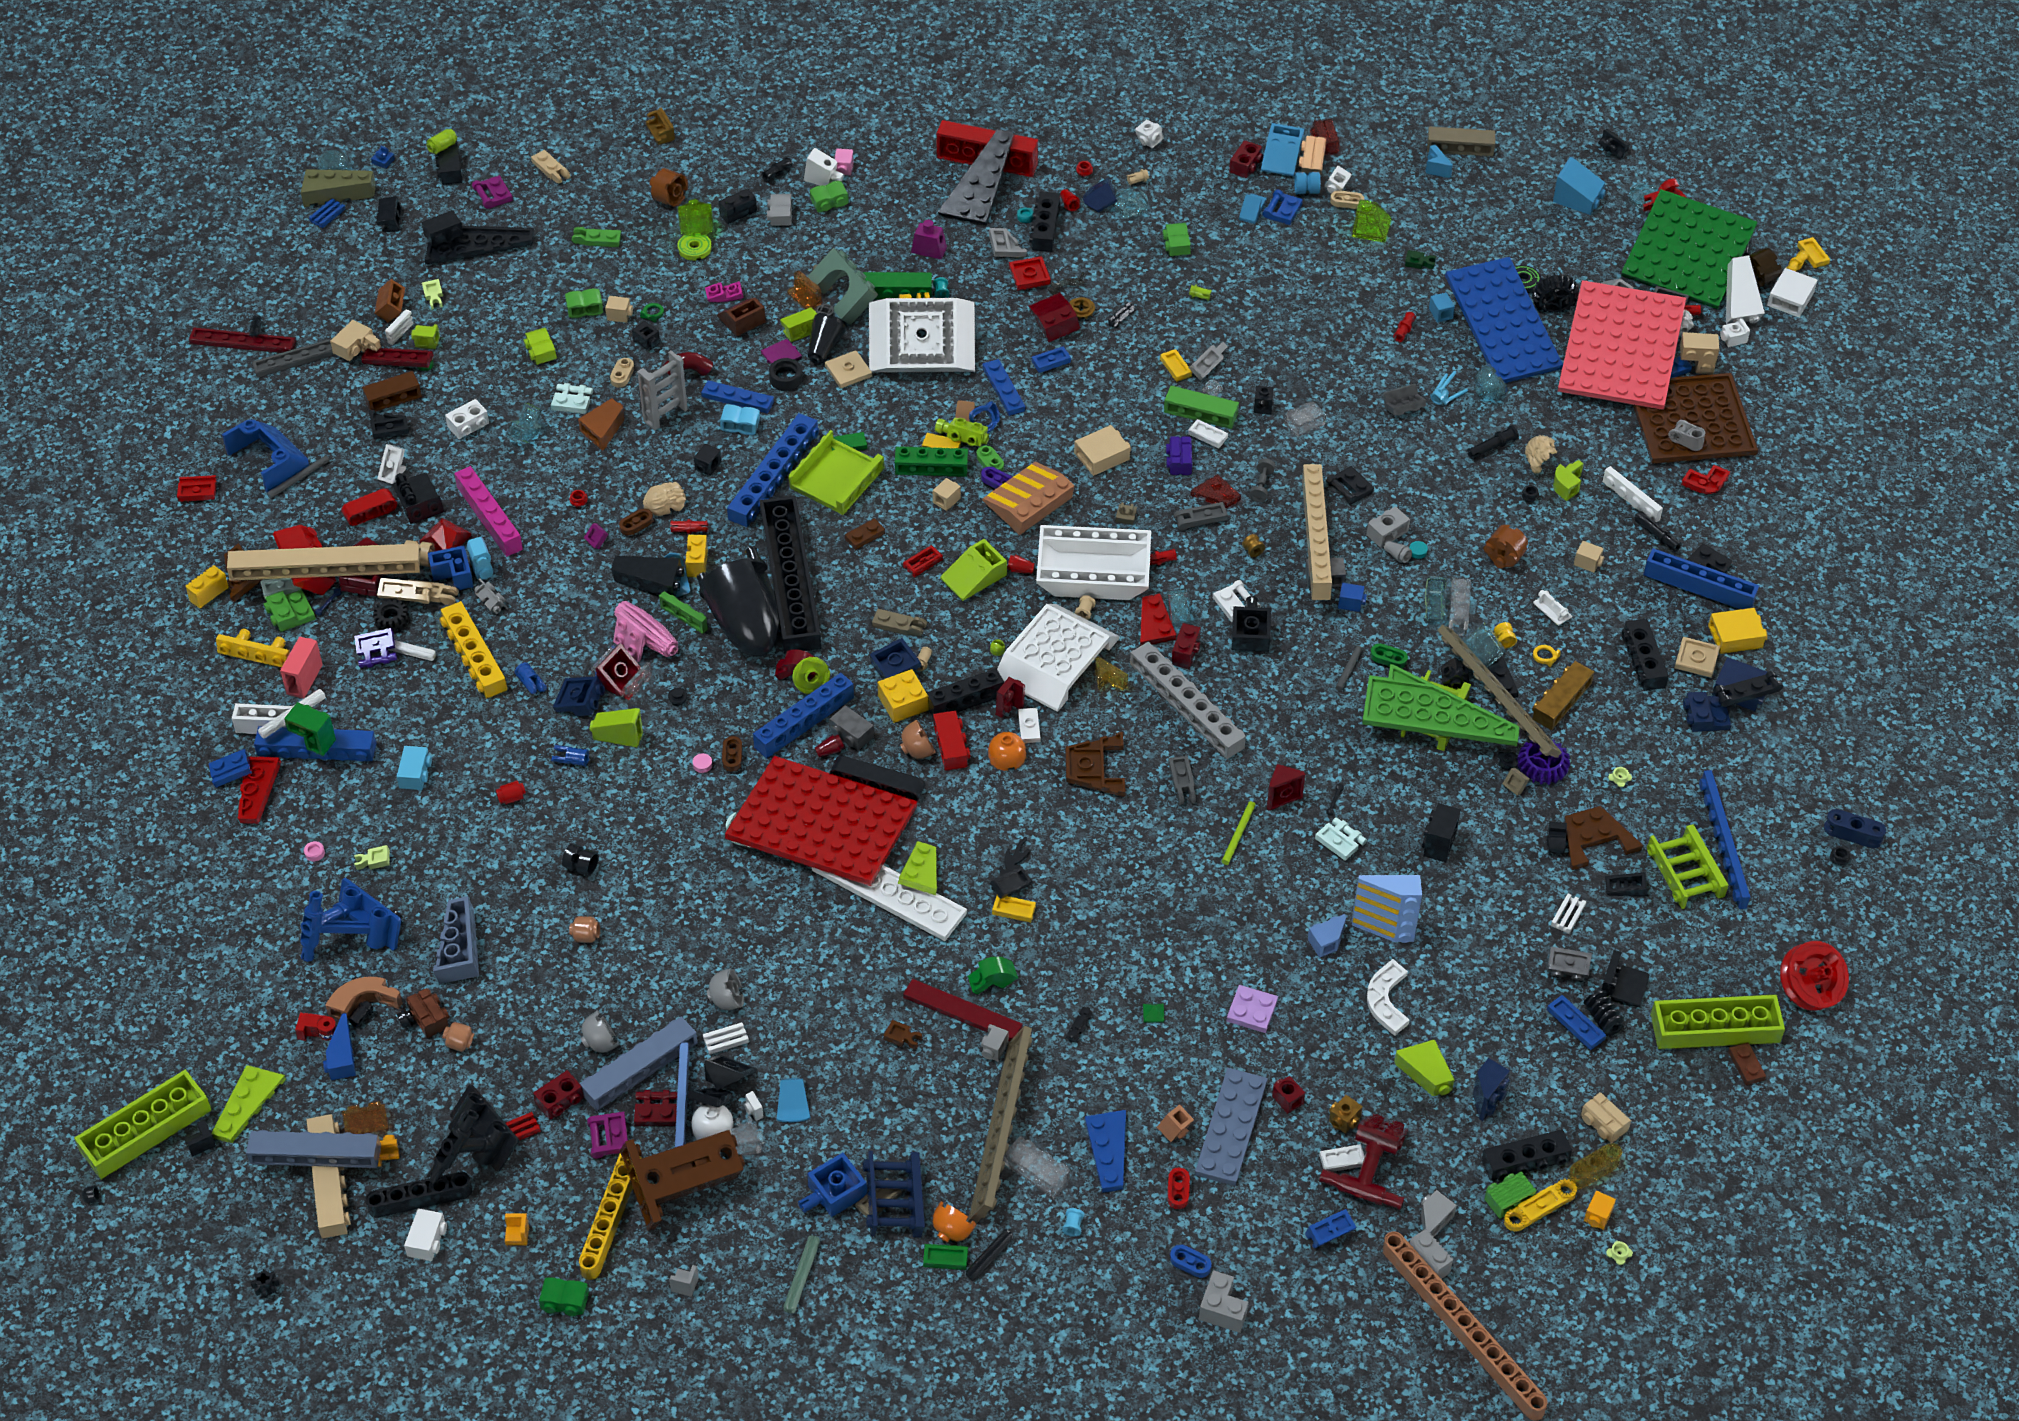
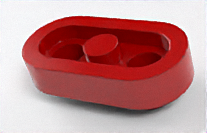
(1178, 1189)

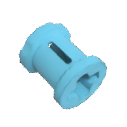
(1073, 1222)

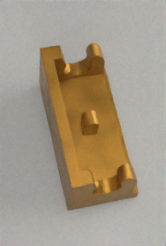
(660, 127)

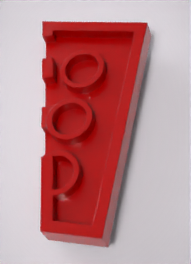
(257, 788)

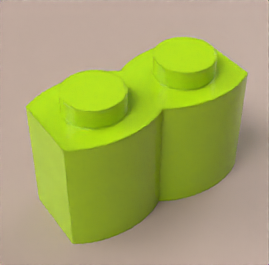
(540, 346)

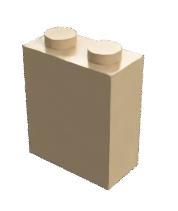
(1102, 450)

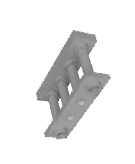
(649, 389)

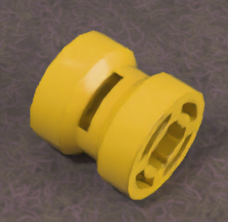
(1505, 634)

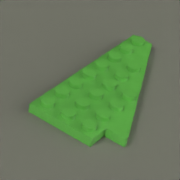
(1422, 707)

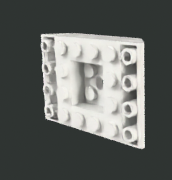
(946, 346)

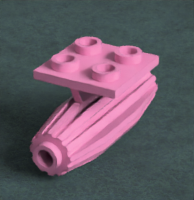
(638, 628)

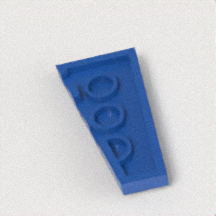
(1107, 1143)

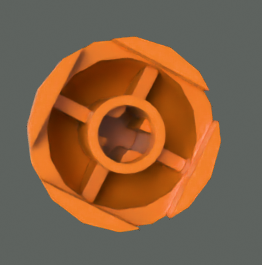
(1007, 751)
(951, 1223)

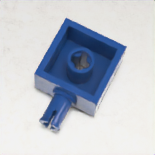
(834, 1186)

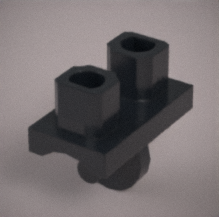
(1613, 143)

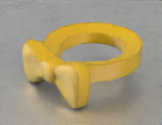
(1556, 654)

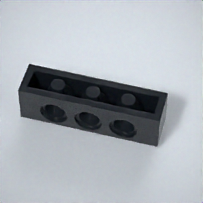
(1045, 221)
(1645, 654)
(965, 693)
(1534, 1147)

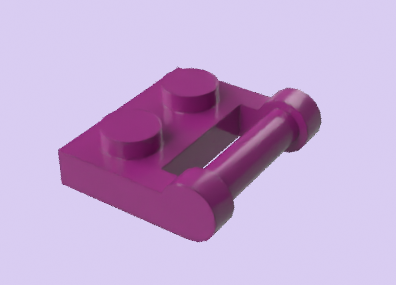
(497, 190)
(615, 1133)

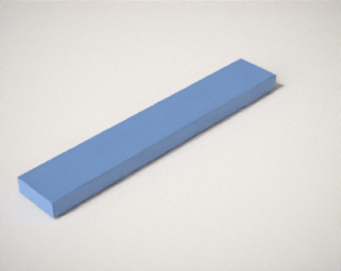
(683, 1075)

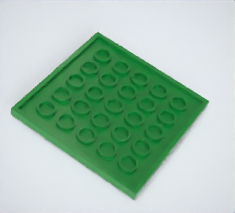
(1688, 248)

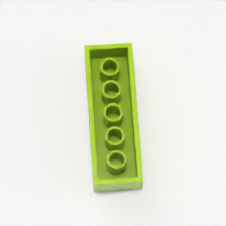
(1717, 1021)
(142, 1124)

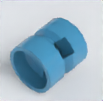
(1307, 183)

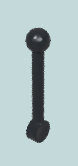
(1339, 787)

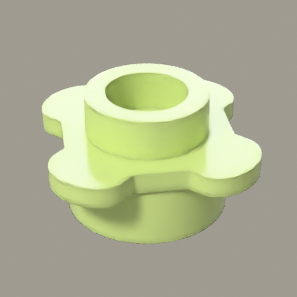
(1620, 772)
(1623, 1249)

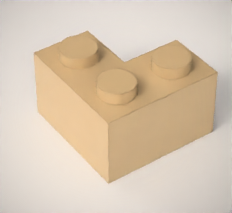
(1701, 349)

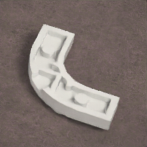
(1378, 997)

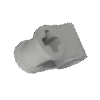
(1688, 434)

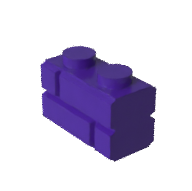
(1179, 455)

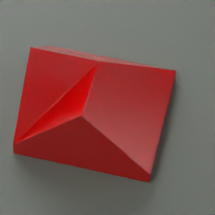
(446, 535)

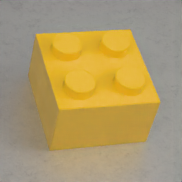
(902, 696)

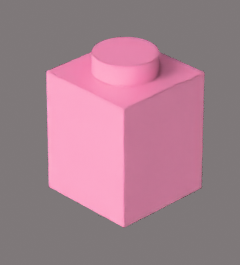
(845, 161)

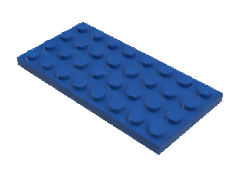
(1503, 320)

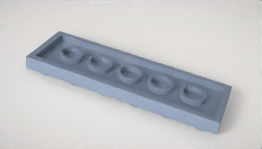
(1231, 1126)

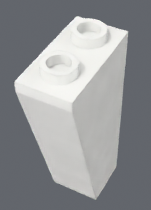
(1742, 292)

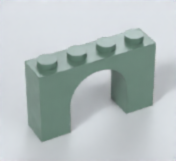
(859, 292)

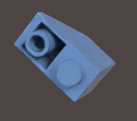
(1327, 935)

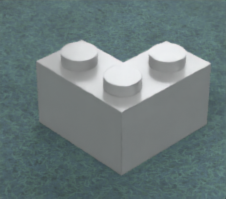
(1220, 1307)

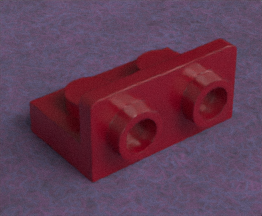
(1010, 695)

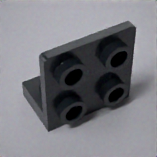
(1623, 982)

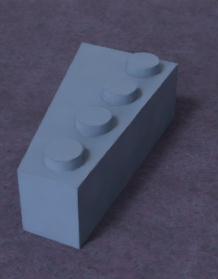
(458, 947)

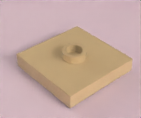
(848, 369)
(1697, 657)

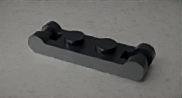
(1748, 689)

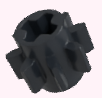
(265, 1283)

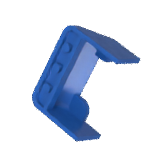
(285, 456)

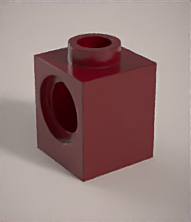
(1288, 1101)

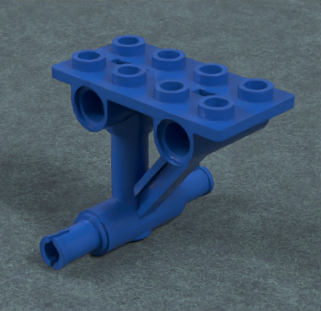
(353, 914)

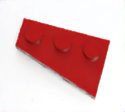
(1155, 621)

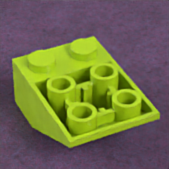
(975, 570)

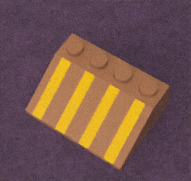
(1030, 496)

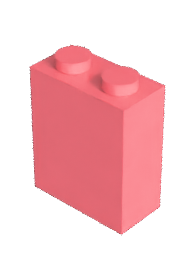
(301, 667)

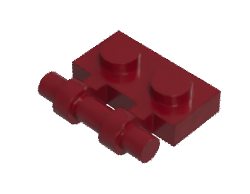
(655, 1114)

